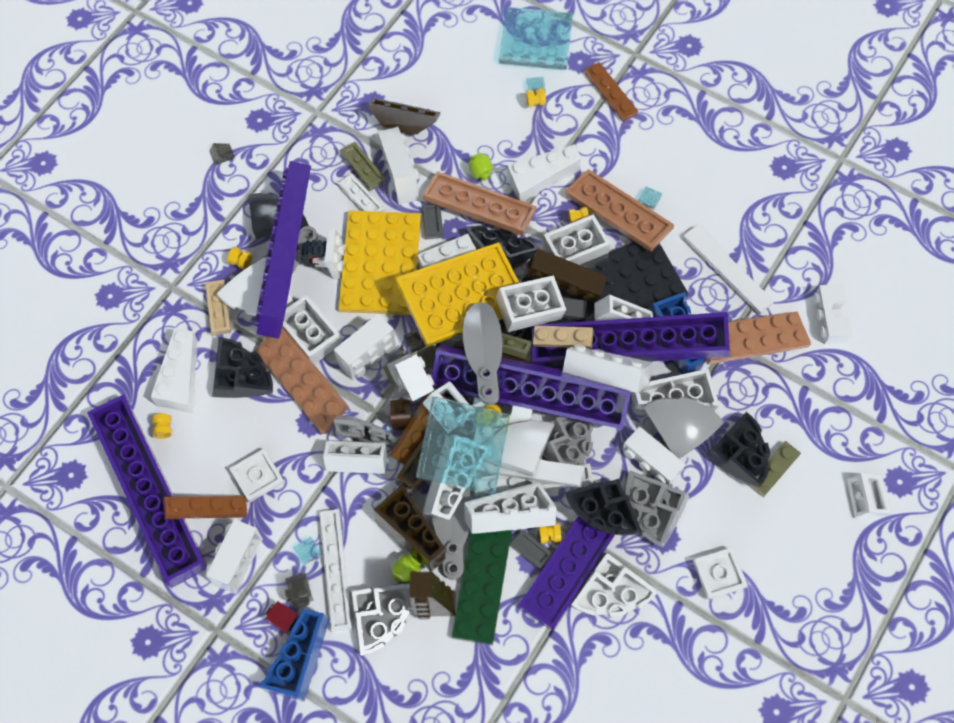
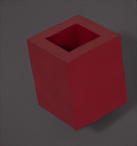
(281, 617)

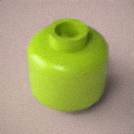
(481, 166)
(403, 566)

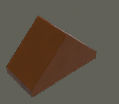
(400, 413)

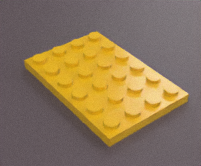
(375, 254)
(445, 291)

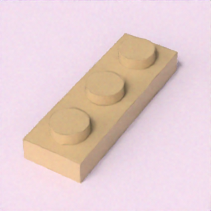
(217, 308)
(562, 336)

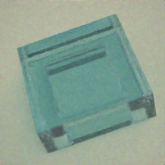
(535, 83)
(650, 197)
(307, 551)

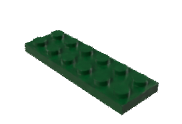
(482, 587)

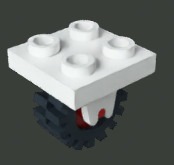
(325, 253)

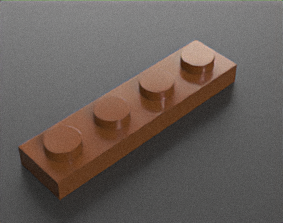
(611, 92)
(412, 434)
(205, 507)

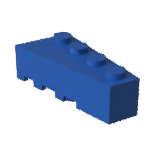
(677, 306)
(297, 658)

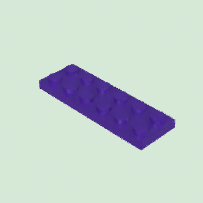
(565, 573)

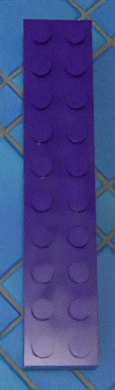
(282, 250)
(649, 338)
(537, 388)
(145, 489)

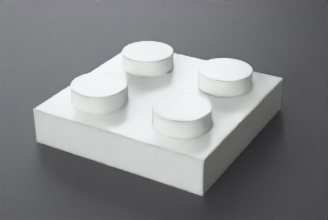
(256, 475)
(720, 573)

